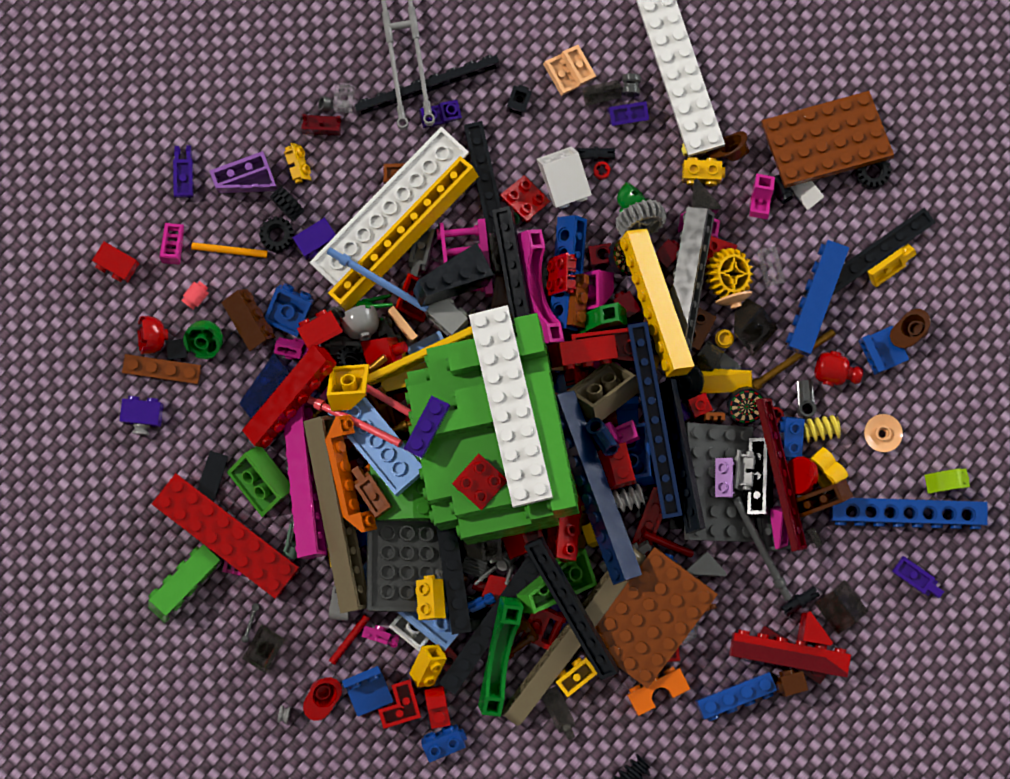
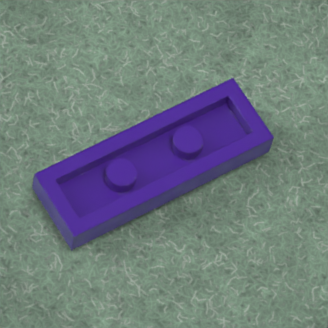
(426, 427)

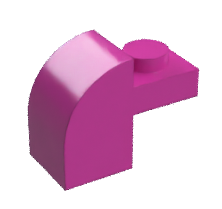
(761, 196)
(624, 433)

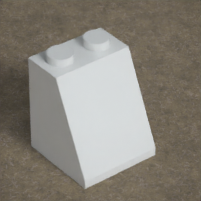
(564, 177)

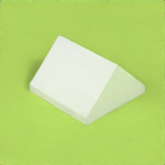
(408, 632)

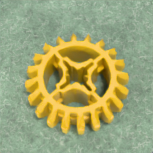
(734, 263)

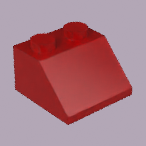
(319, 329)
(618, 468)

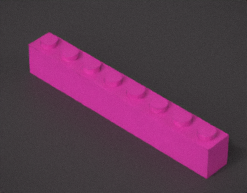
(305, 509)

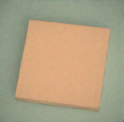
(402, 325)

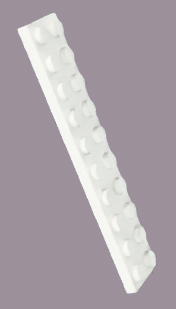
(681, 76)
(389, 203)
(510, 407)

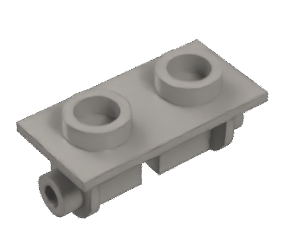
(742, 479)

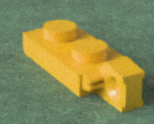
(891, 265)

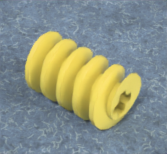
(822, 428)

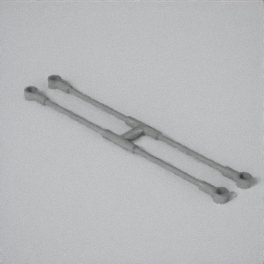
(411, 23)

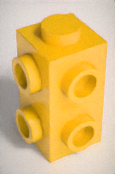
(706, 171)
(430, 598)
(428, 665)

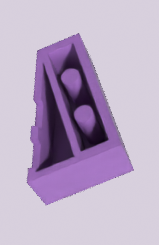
(244, 175)

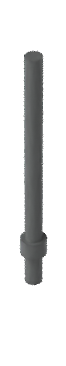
(778, 581)

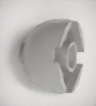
(360, 322)

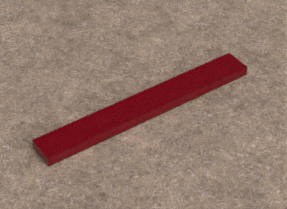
(781, 474)

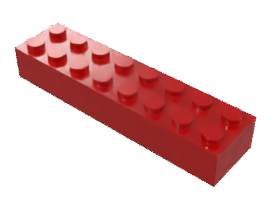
(225, 536)

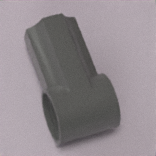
(805, 397)

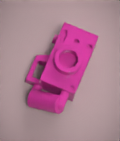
(290, 348)
(380, 635)

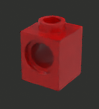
(699, 406)

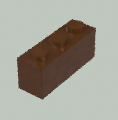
(248, 319)
(823, 498)

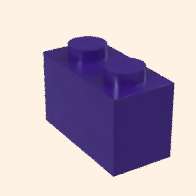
(314, 238)
(141, 412)

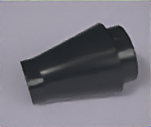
(782, 194)

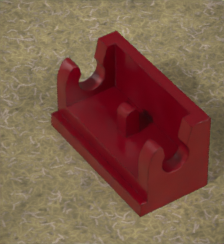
(321, 125)

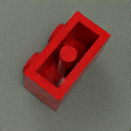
(116, 262)

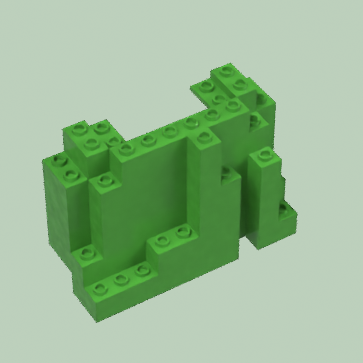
(469, 429)

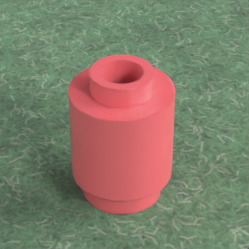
(195, 295)

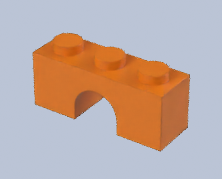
(642, 697)

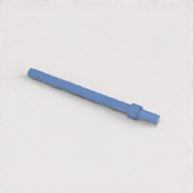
(345, 260)

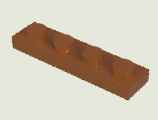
(161, 369)

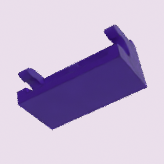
(628, 113)

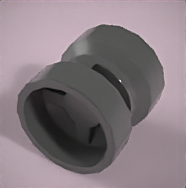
(631, 84)

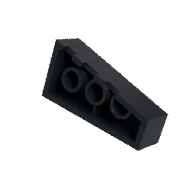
(455, 277)

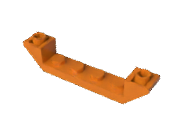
(343, 477)

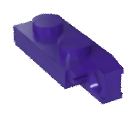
(917, 577)

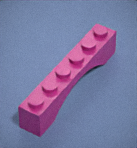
(532, 252)

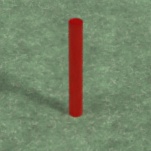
(666, 543)
(349, 639)

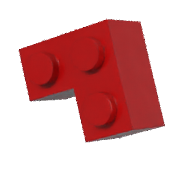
(406, 707)

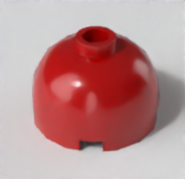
(151, 335)

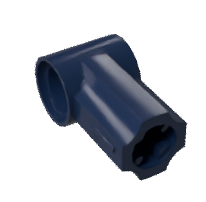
(602, 437)

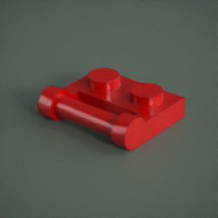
(540, 622)

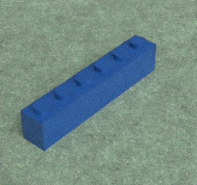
(817, 298)

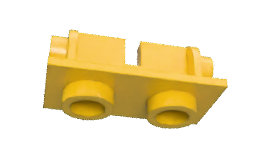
(296, 155)

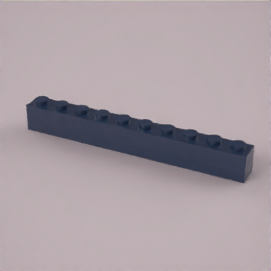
(654, 420)
(596, 492)

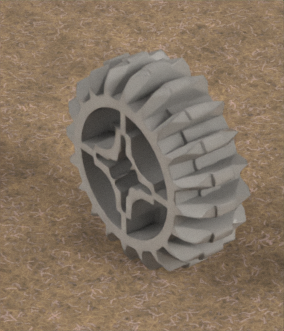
(641, 215)

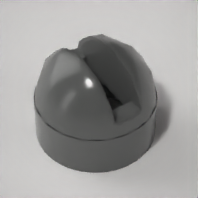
(325, 104)

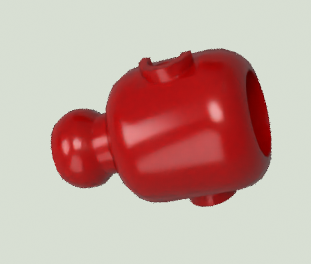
(835, 369)

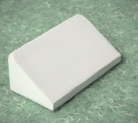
(807, 194)

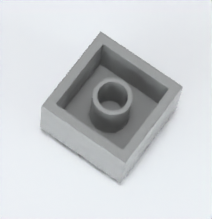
(447, 317)

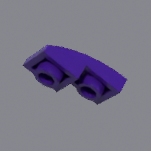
(443, 113)

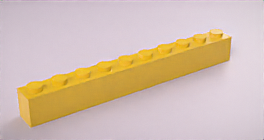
(405, 232)

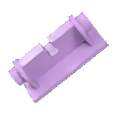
(724, 477)

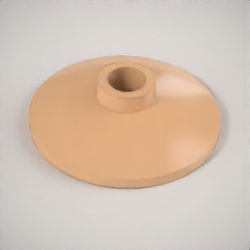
(734, 300)
(892, 430)

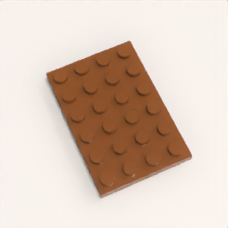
(827, 139)
(653, 616)

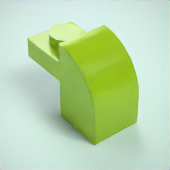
(947, 480)

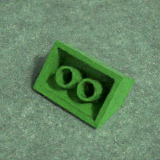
(260, 480)

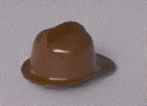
(734, 147)
(911, 328)

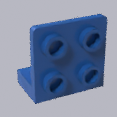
(881, 351)
(368, 691)

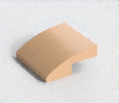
(569, 70)

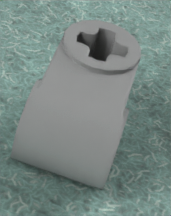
(334, 611)

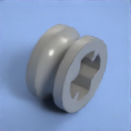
(141, 429)
(284, 714)

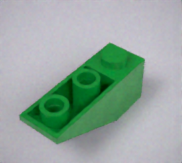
(605, 318)

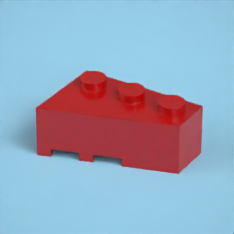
(583, 352)

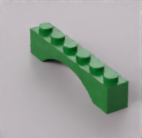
(504, 631)

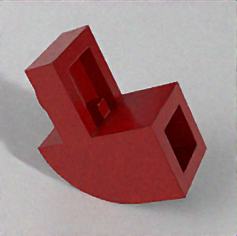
(437, 706)

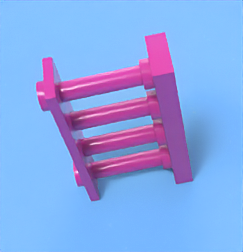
(477, 230)

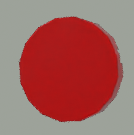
(802, 474)

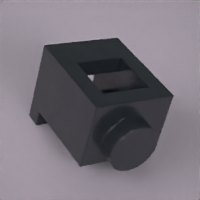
(515, 107)

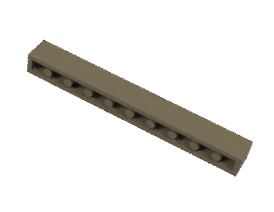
(339, 533)

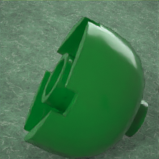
(628, 196)
(203, 339)

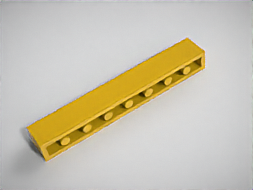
(656, 303)

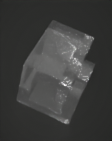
(341, 90)

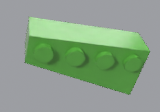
(579, 574)
(183, 582)

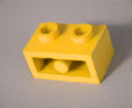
(576, 676)

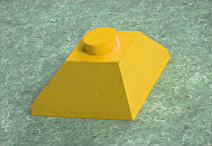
(347, 386)

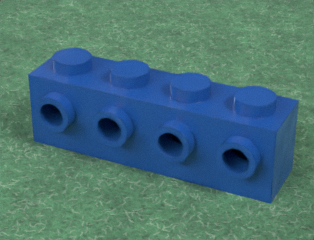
(736, 695)

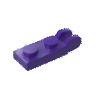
(183, 174)

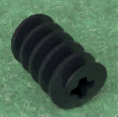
(635, 771)

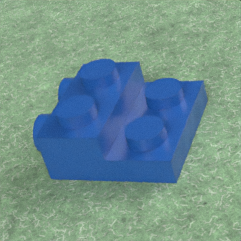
(288, 308)

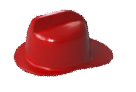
(322, 698)

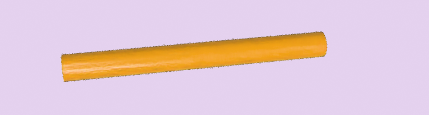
(229, 250)

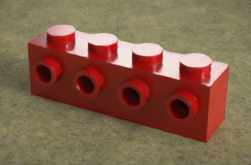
(564, 538)

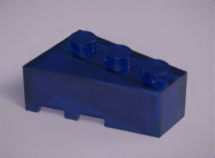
(264, 385)

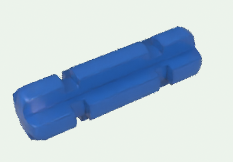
(481, 602)

